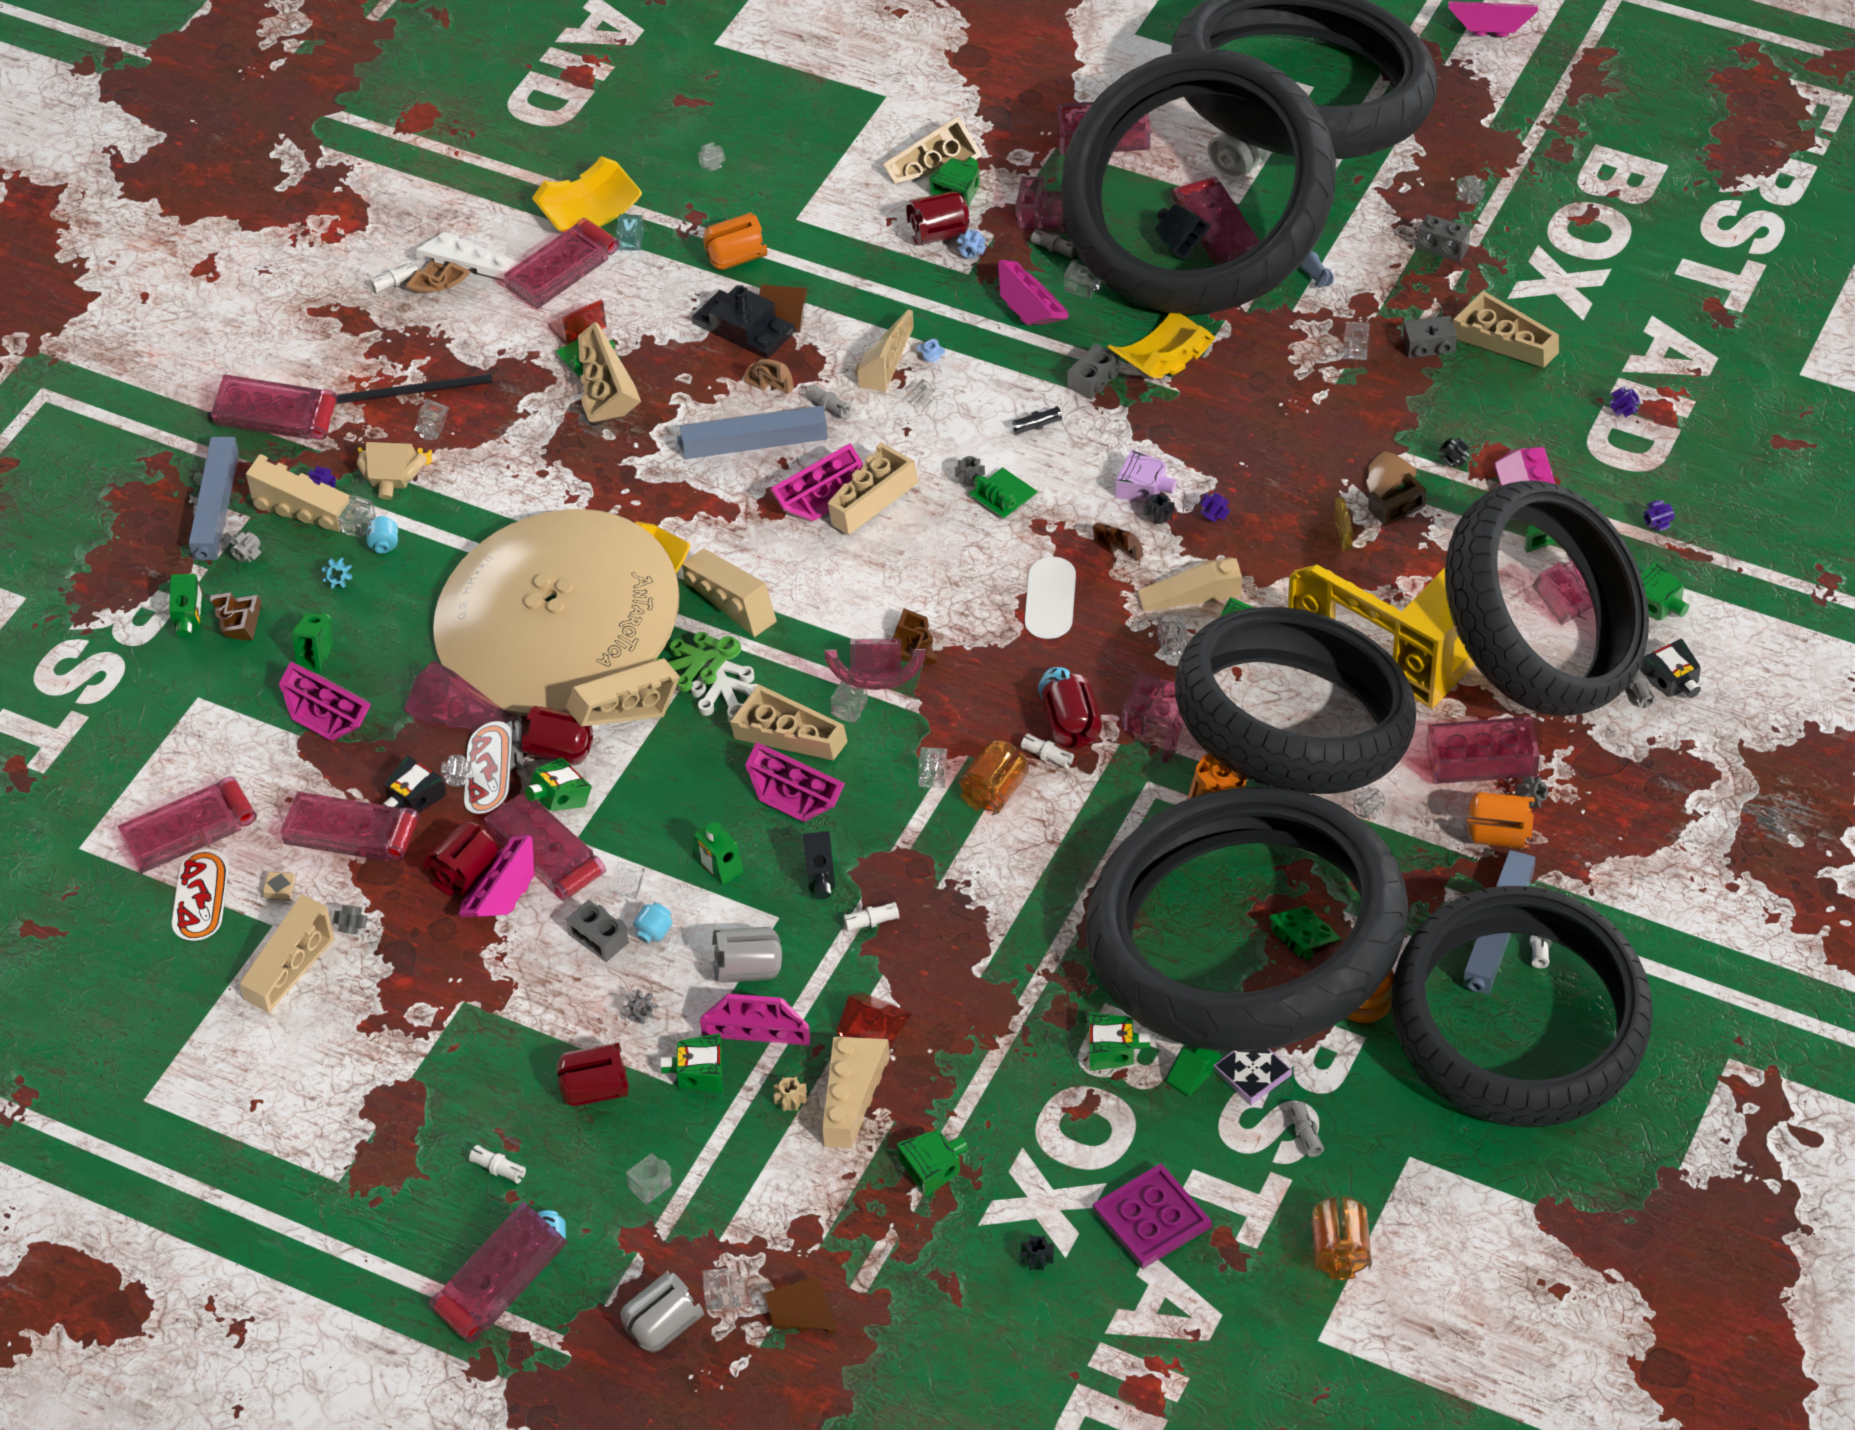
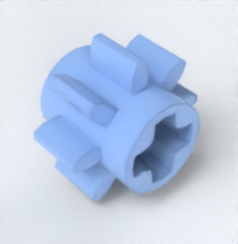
(971, 244)

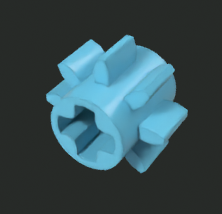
(338, 566)

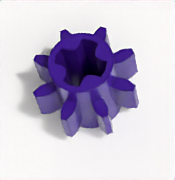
(1624, 401)
(322, 475)
(1214, 506)
(1659, 515)

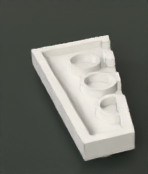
(465, 254)

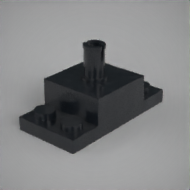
(745, 321)

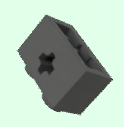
(1429, 337)

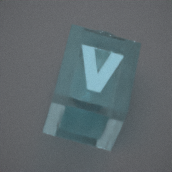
(630, 232)

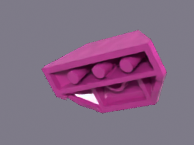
(1492, 17)
(1028, 296)
(1524, 465)
(813, 487)
(321, 703)
(791, 784)
(503, 881)
(755, 1020)

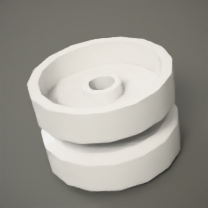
(1233, 157)

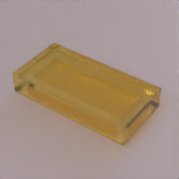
(1343, 523)

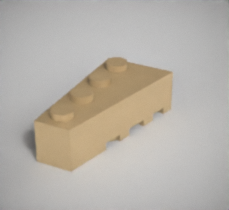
(1505, 331)
(872, 488)
(294, 495)
(731, 590)
(625, 696)
(787, 725)
(288, 953)
(853, 1077)

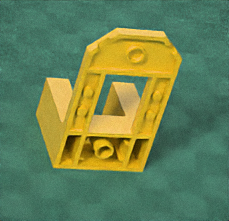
(1423, 632)

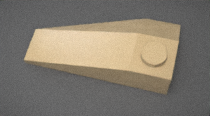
(933, 151)
(883, 357)
(606, 383)
(1199, 584)

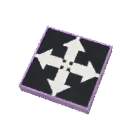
(1252, 1072)

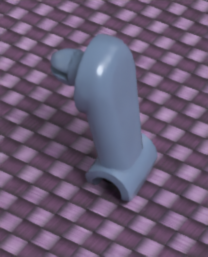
(1315, 269)

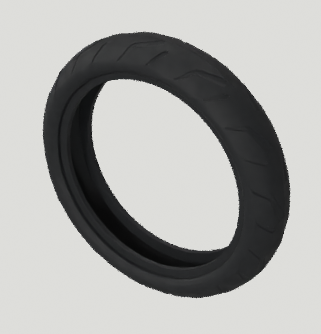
(1348, 23)
(1143, 91)
(1264, 1016)

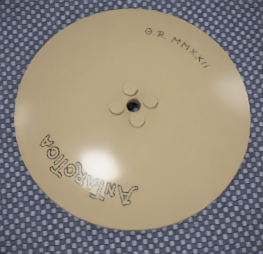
(607, 617)

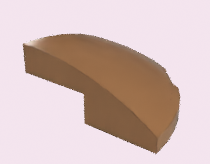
(437, 277)
(769, 373)
(1387, 473)

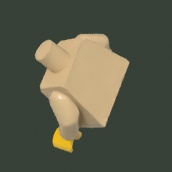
(391, 465)

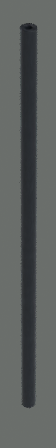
(409, 389)

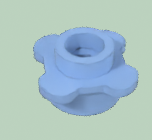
(931, 350)

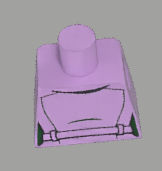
(1142, 478)

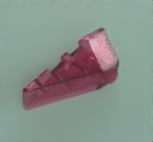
(449, 699)

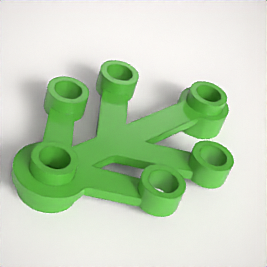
(722, 650)

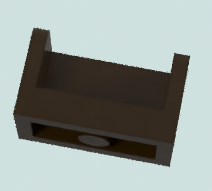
(1399, 503)

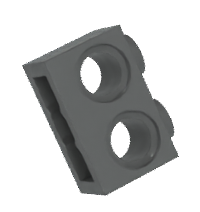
(1443, 238)
(1093, 371)
(597, 930)

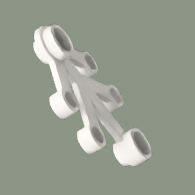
(725, 685)

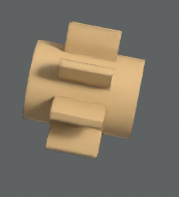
(790, 1093)

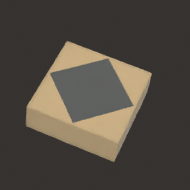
(279, 885)

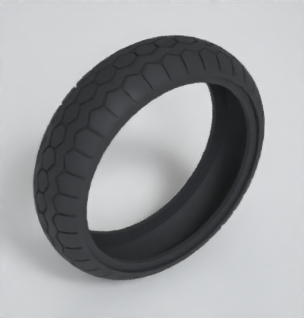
(1488, 628)
(1280, 756)
(1550, 917)

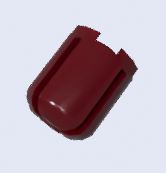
(938, 217)
(1072, 711)
(556, 735)
(461, 858)
(592, 1075)

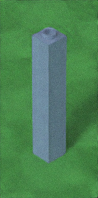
(752, 432)
(213, 498)
(1491, 948)

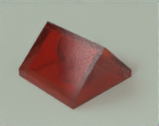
(573, 324)
(871, 1018)

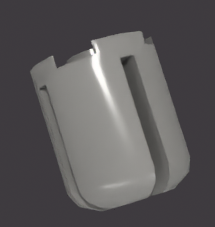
(746, 954)
(660, 1313)

